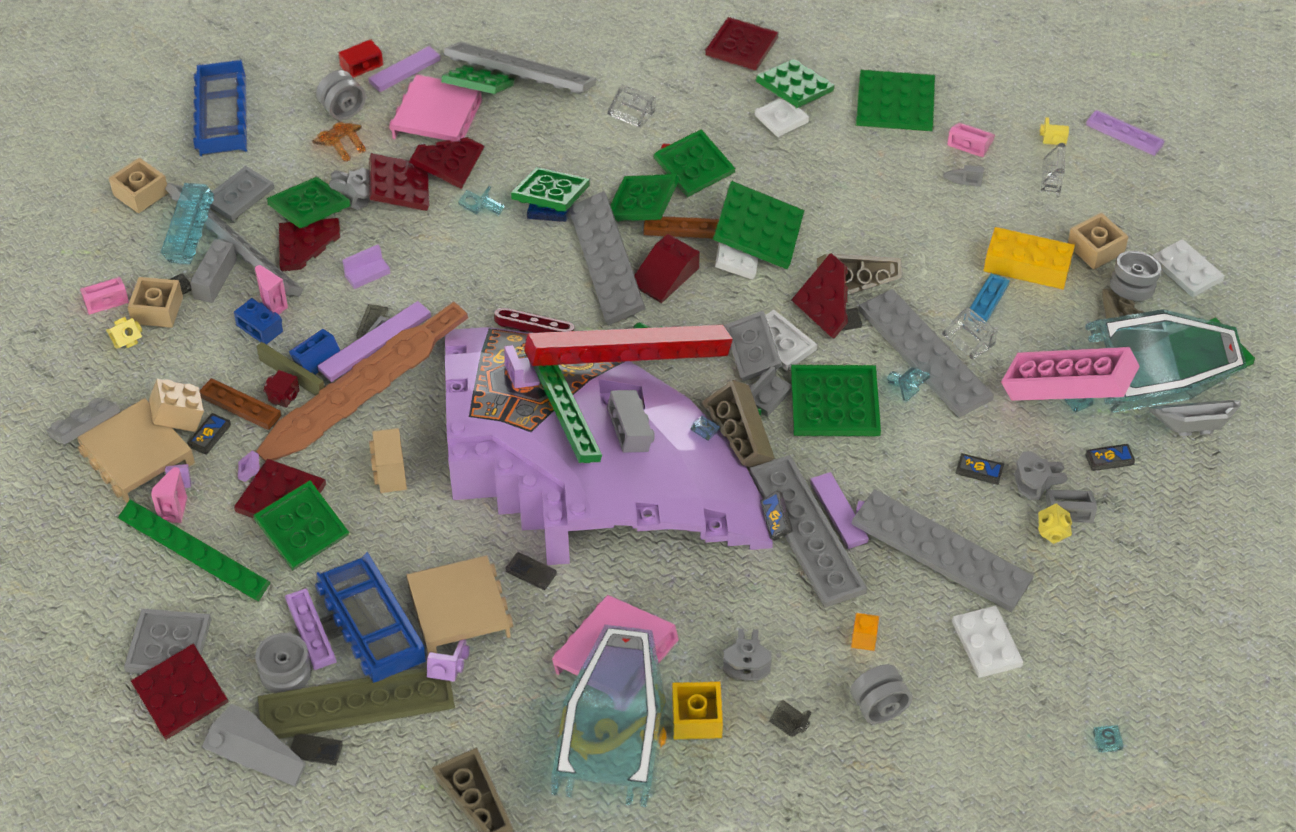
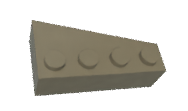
(740, 422)
(473, 791)

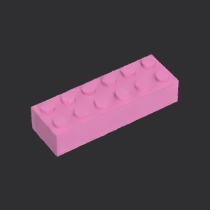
(1071, 374)

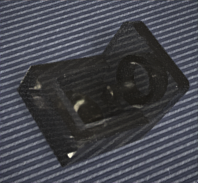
(790, 719)

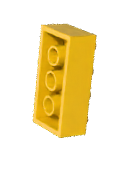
(1029, 258)

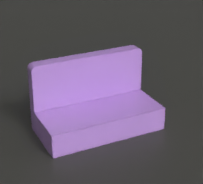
(365, 267)
(520, 370)

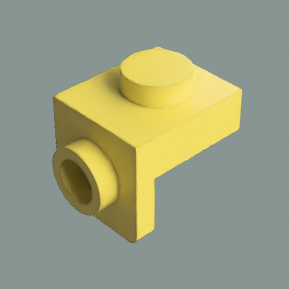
(1053, 133)

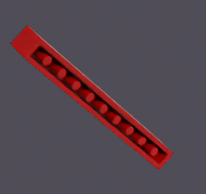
(627, 345)

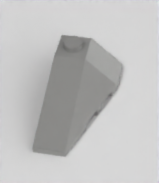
(249, 742)

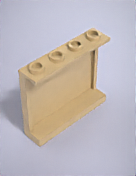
(132, 449)
(458, 602)

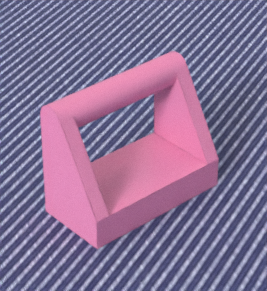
(970, 139)
(271, 290)
(104, 295)
(167, 502)

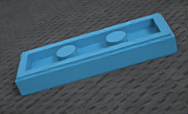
(989, 296)

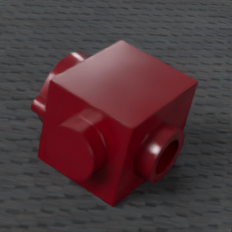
(281, 388)

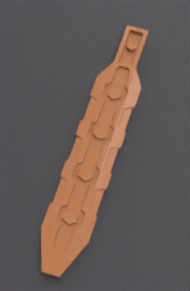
(366, 379)

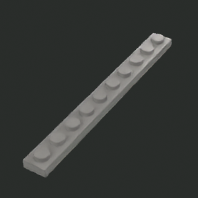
(241, 246)

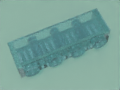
(187, 223)

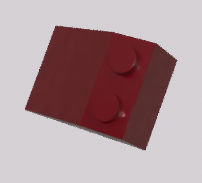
(667, 268)

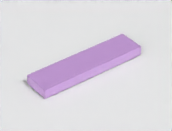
(404, 69)
(1125, 132)
(838, 510)
(310, 629)

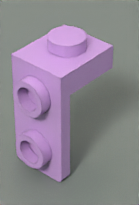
(447, 666)

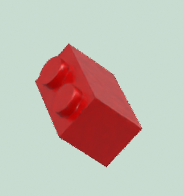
(361, 58)

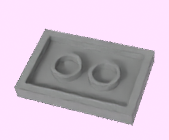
(240, 193)
(753, 345)
(82, 420)

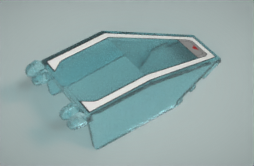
(1175, 355)
(613, 716)

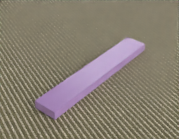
(373, 341)

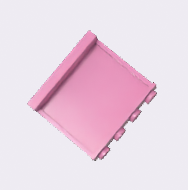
(436, 109)
(615, 613)

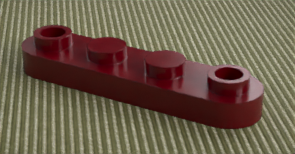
(530, 322)

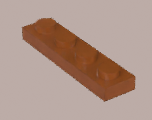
(681, 227)
(240, 404)

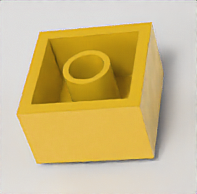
(697, 710)

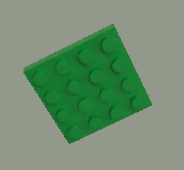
(896, 100)
(759, 225)
(835, 400)

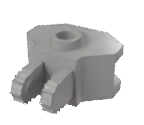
(352, 186)
(1037, 475)
(747, 656)

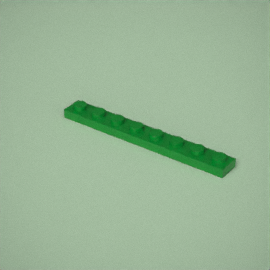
(568, 414)
(194, 550)

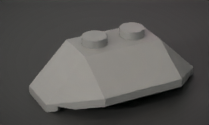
(1196, 416)

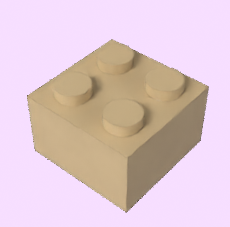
(138, 185)
(1098, 240)
(155, 301)
(176, 405)
(388, 460)

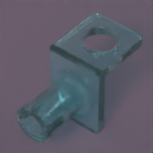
(481, 202)
(908, 381)

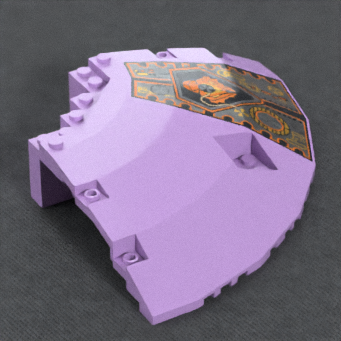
(515, 449)

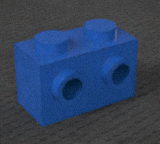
(258, 321)
(315, 350)

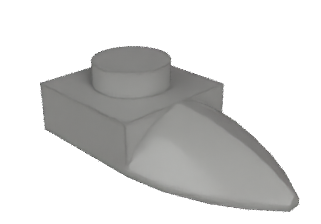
(968, 176)

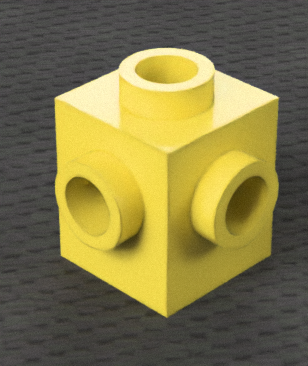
(118, 335)
(1054, 523)

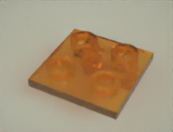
(334, 135)

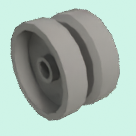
(341, 95)
(1135, 275)
(283, 663)
(881, 694)

